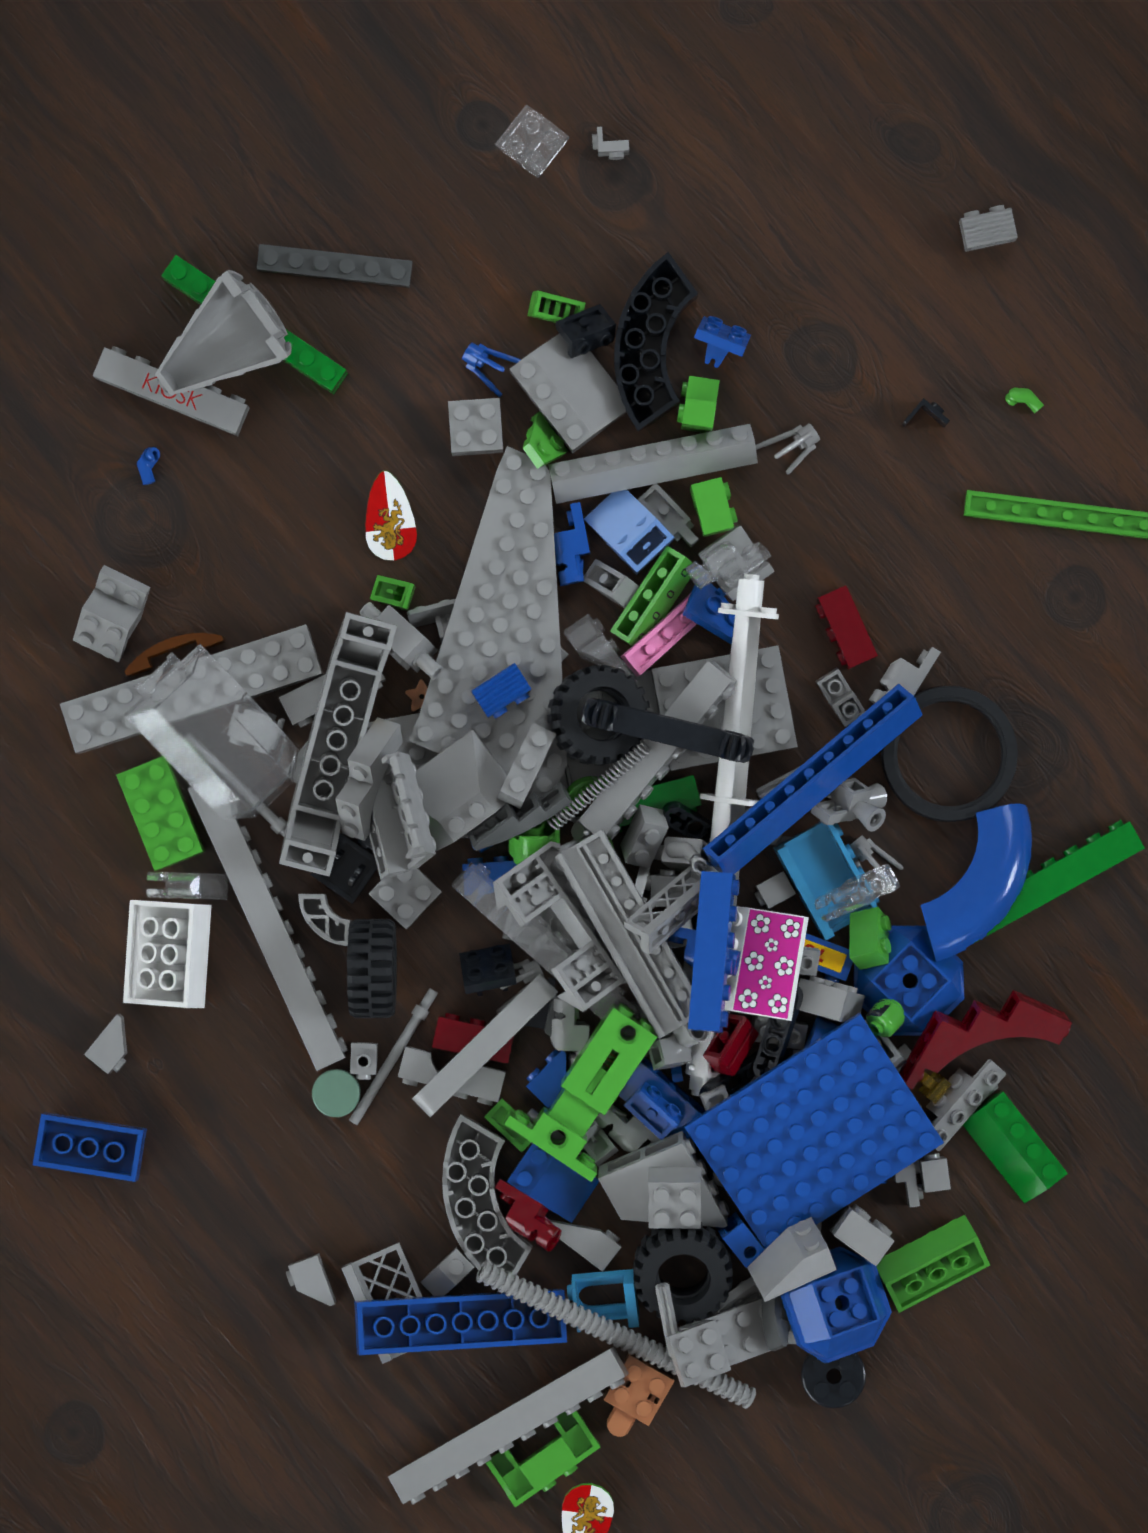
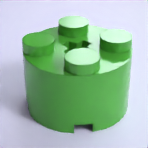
(529, 842)

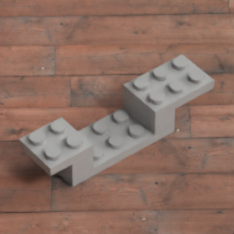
(721, 1340)

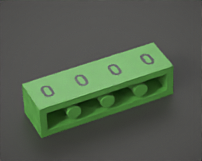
(653, 597)

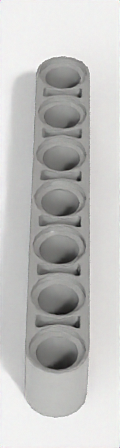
(484, 1045)

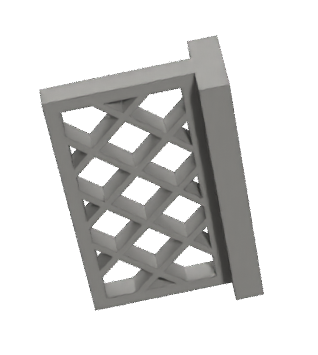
(361, 1291)

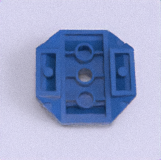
(937, 984)
(833, 1332)

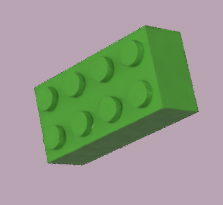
(160, 813)

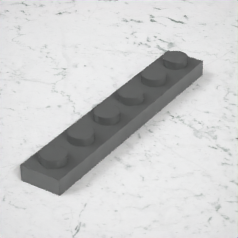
(334, 265)

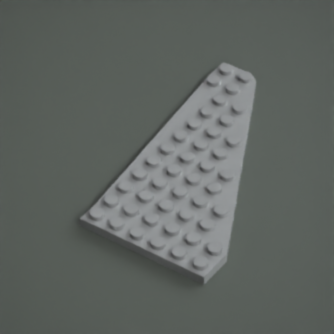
(503, 618)

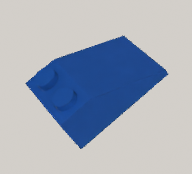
(551, 1183)

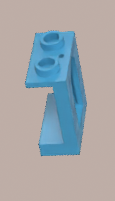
(626, 1310)

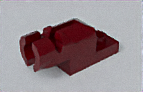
(529, 1217)

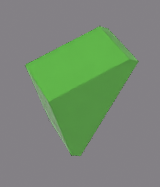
(393, 592)

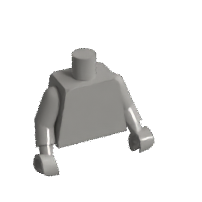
(683, 852)

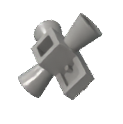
(854, 801)

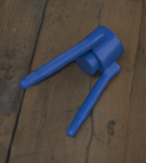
(477, 356)

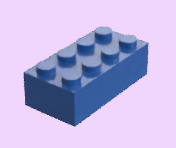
(89, 1146)

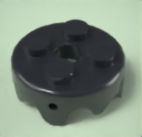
(833, 1394)

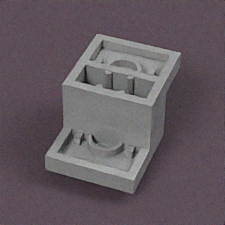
(111, 613)

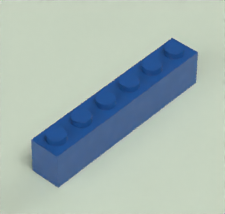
(712, 952)

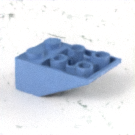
(629, 529)

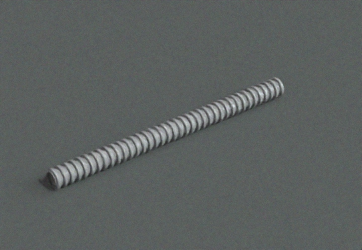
(604, 1329)

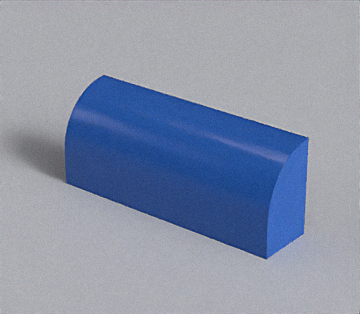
(670, 1092)

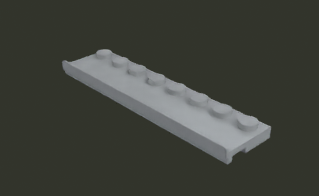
(609, 901)

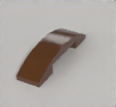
(143, 663)

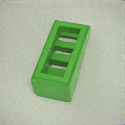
(535, 303)

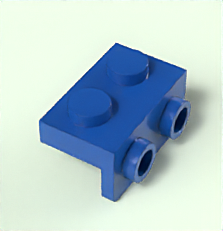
(654, 1110)

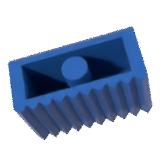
(501, 691)

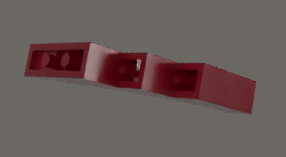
(948, 1037)

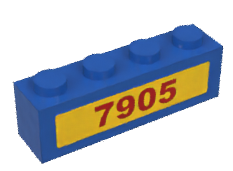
(833, 958)

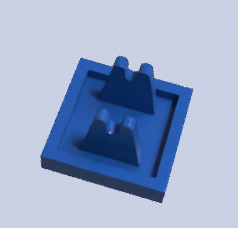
(721, 339)

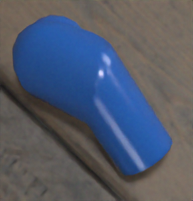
(146, 463)

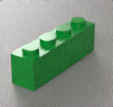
(680, 790)

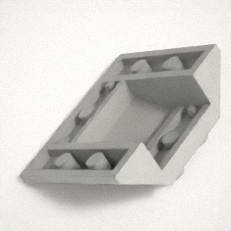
(460, 788)

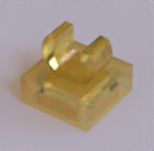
(934, 1086)

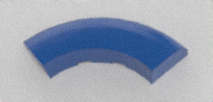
(987, 887)

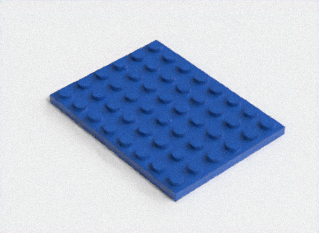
(814, 1132)

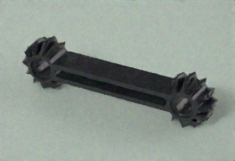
(667, 730)

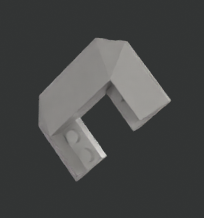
(542, 884)

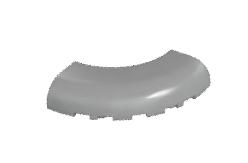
(473, 1200)

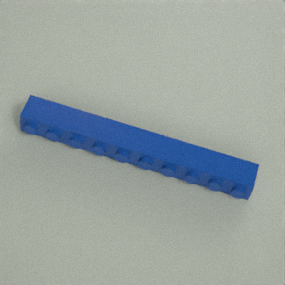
(813, 781)

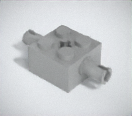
(409, 645)

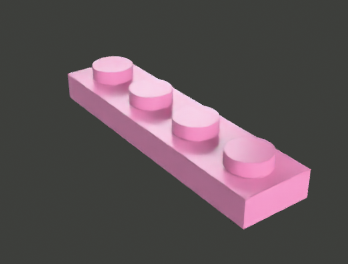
(658, 640)

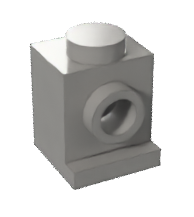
(368, 1050)

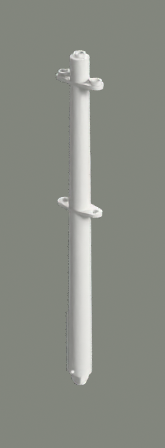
(731, 775)

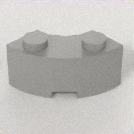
(323, 920)

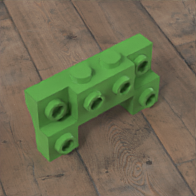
(547, 1463)

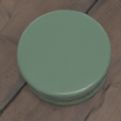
(336, 1093)

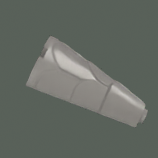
(224, 338)

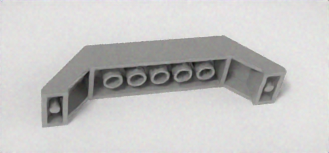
(335, 732)

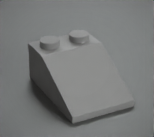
(792, 1260)

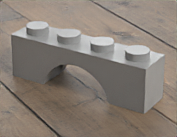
(419, 1067)

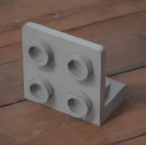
(740, 540)

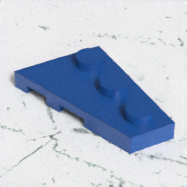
(703, 610)

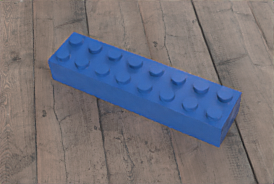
(452, 1323)

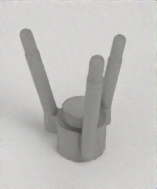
(804, 437)
(578, 831)
(862, 851)
(528, 973)

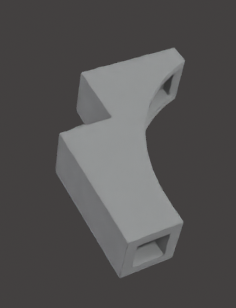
(366, 772)

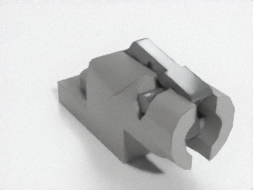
(564, 1029)

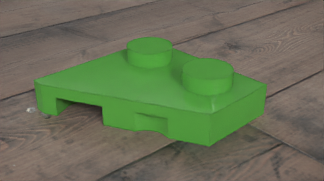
(542, 442)

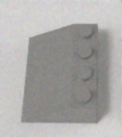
(569, 392)

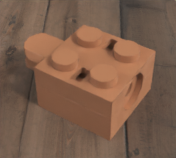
(638, 1397)

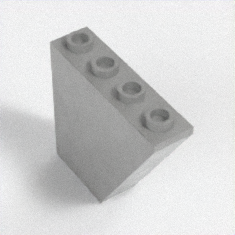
(628, 1178)

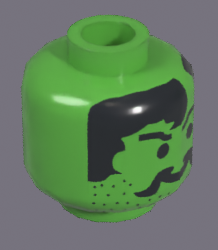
(885, 1017)

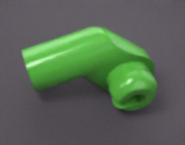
(1024, 395)

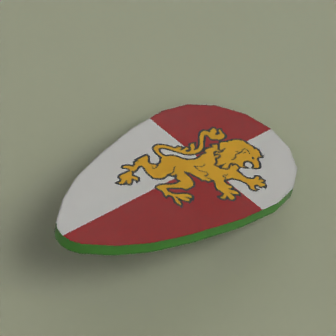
(389, 519)
(587, 1509)

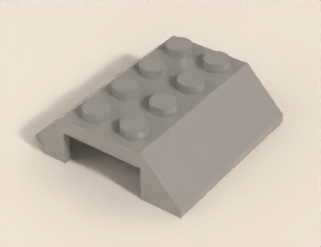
(398, 820)

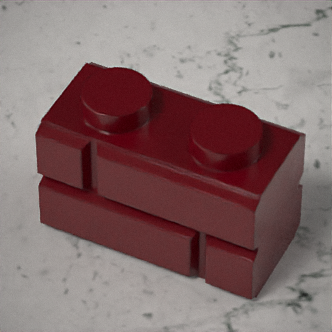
(730, 1048)

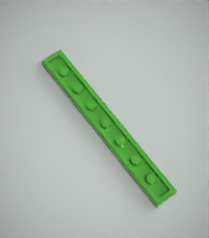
(1056, 514)

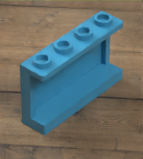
(816, 864)

